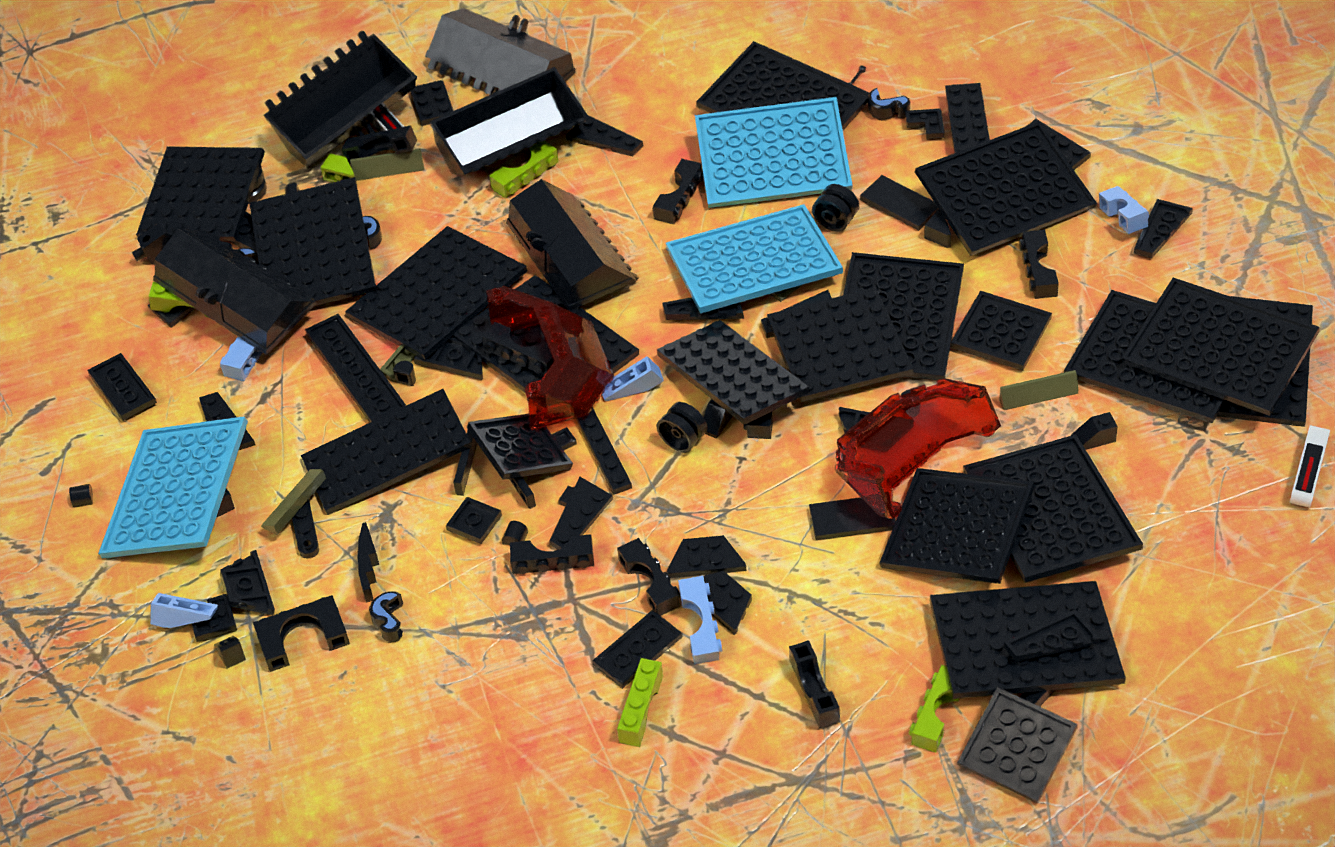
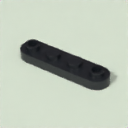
(305, 531)

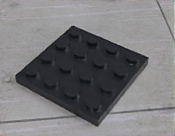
(1001, 330)
(516, 448)
(1017, 745)

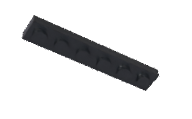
(604, 453)

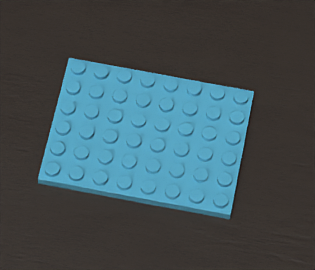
(772, 152)
(753, 258)
(174, 488)

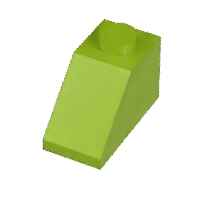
(336, 168)

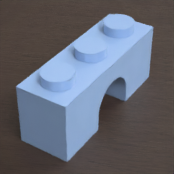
(1130, 213)

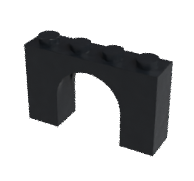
(319, 613)

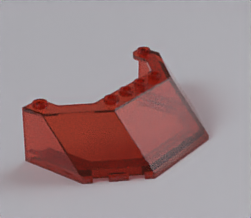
(579, 363)
(906, 434)

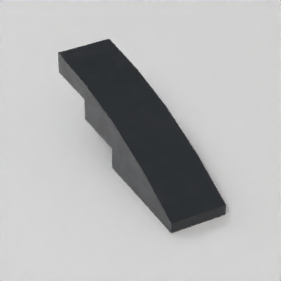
(367, 560)

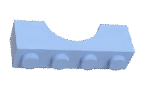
(694, 597)

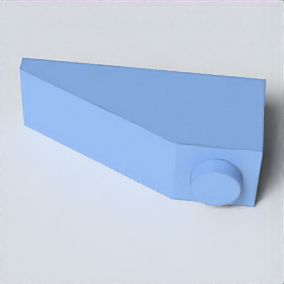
(634, 380)
(175, 611)

